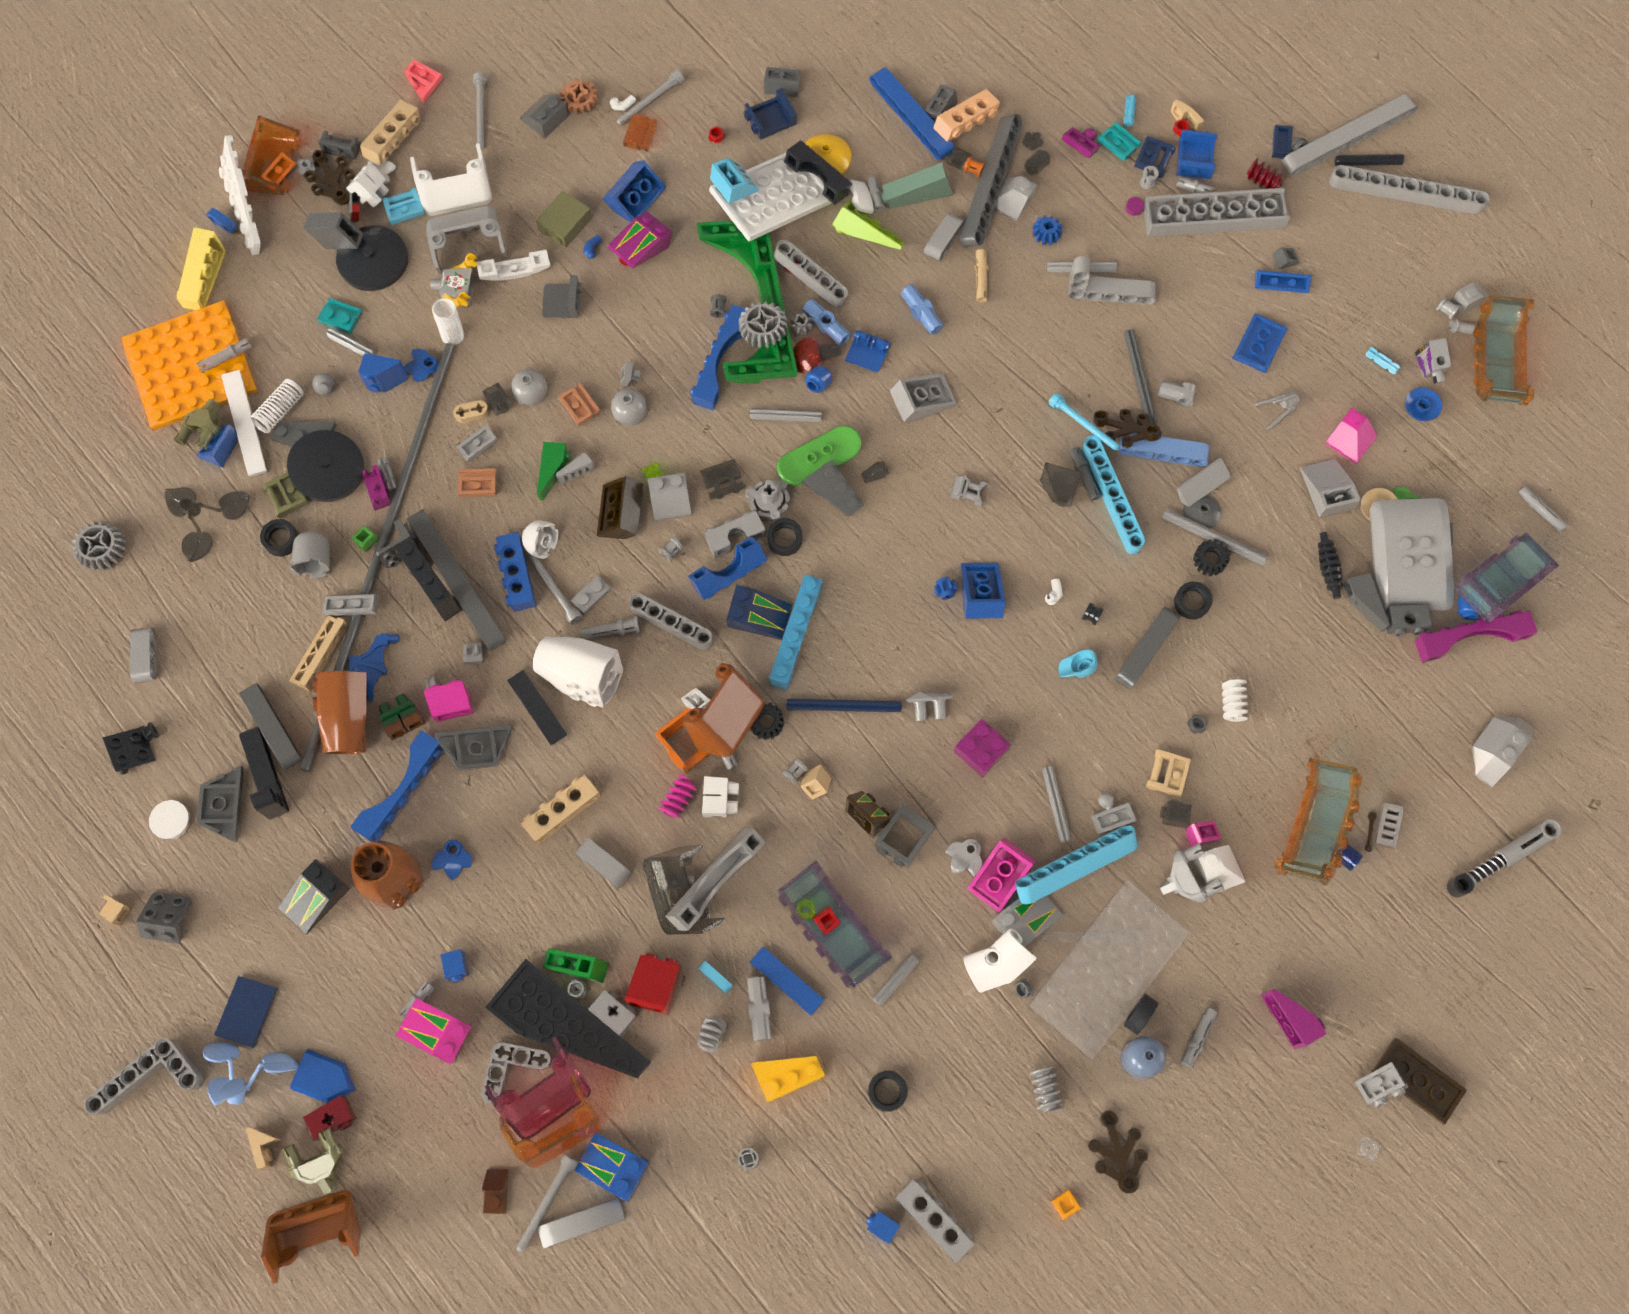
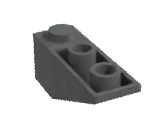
(1365, 598)

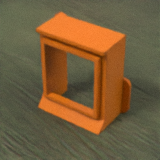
(667, 731)

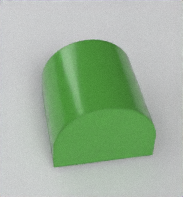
(364, 538)

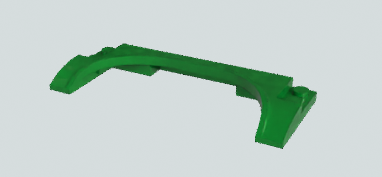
(758, 258)

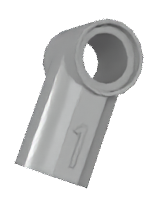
(1183, 393)

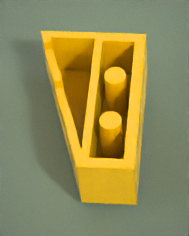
(786, 1075)

